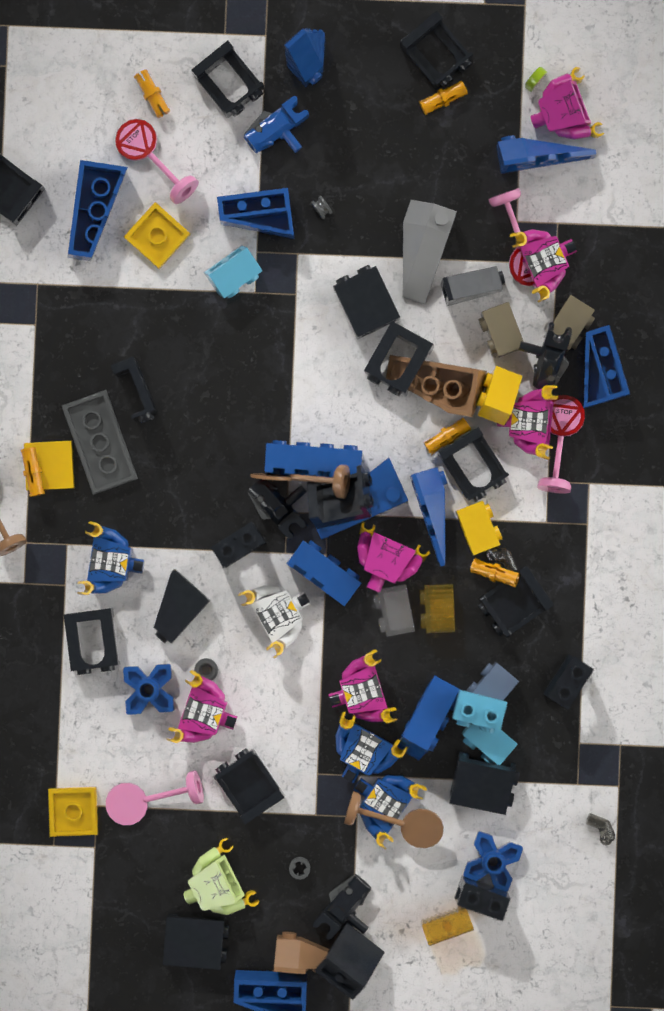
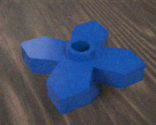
(140, 698)
(505, 855)

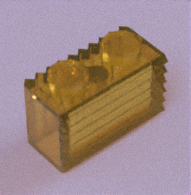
(439, 608)
(446, 925)

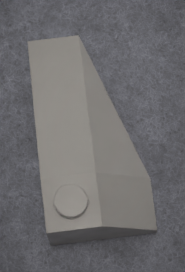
(424, 239)

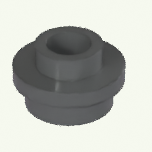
(207, 662)

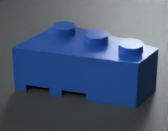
(258, 211)
(603, 369)
(324, 572)
(428, 718)
(270, 990)

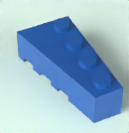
(94, 200)
(308, 460)
(386, 493)

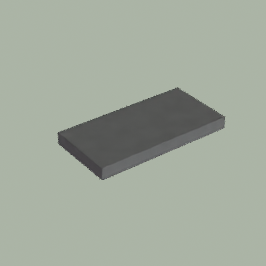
(99, 442)

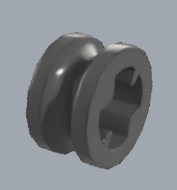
(321, 207)
(306, 870)

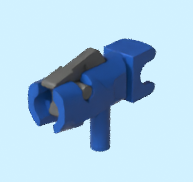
(276, 125)

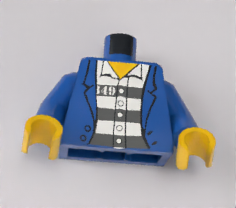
(109, 561)
(364, 750)
(386, 797)

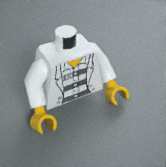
(278, 614)

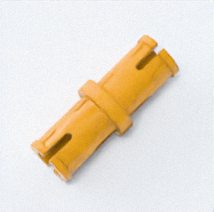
(152, 93)
(443, 97)
(447, 436)
(32, 471)
(495, 572)

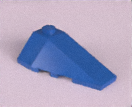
(306, 55)
(529, 154)
(431, 498)

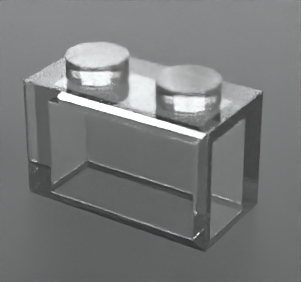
(395, 610)

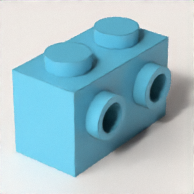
(233, 272)
(479, 710)
(494, 745)

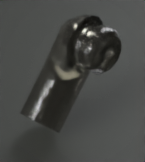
(502, 556)
(604, 827)

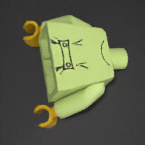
(216, 885)

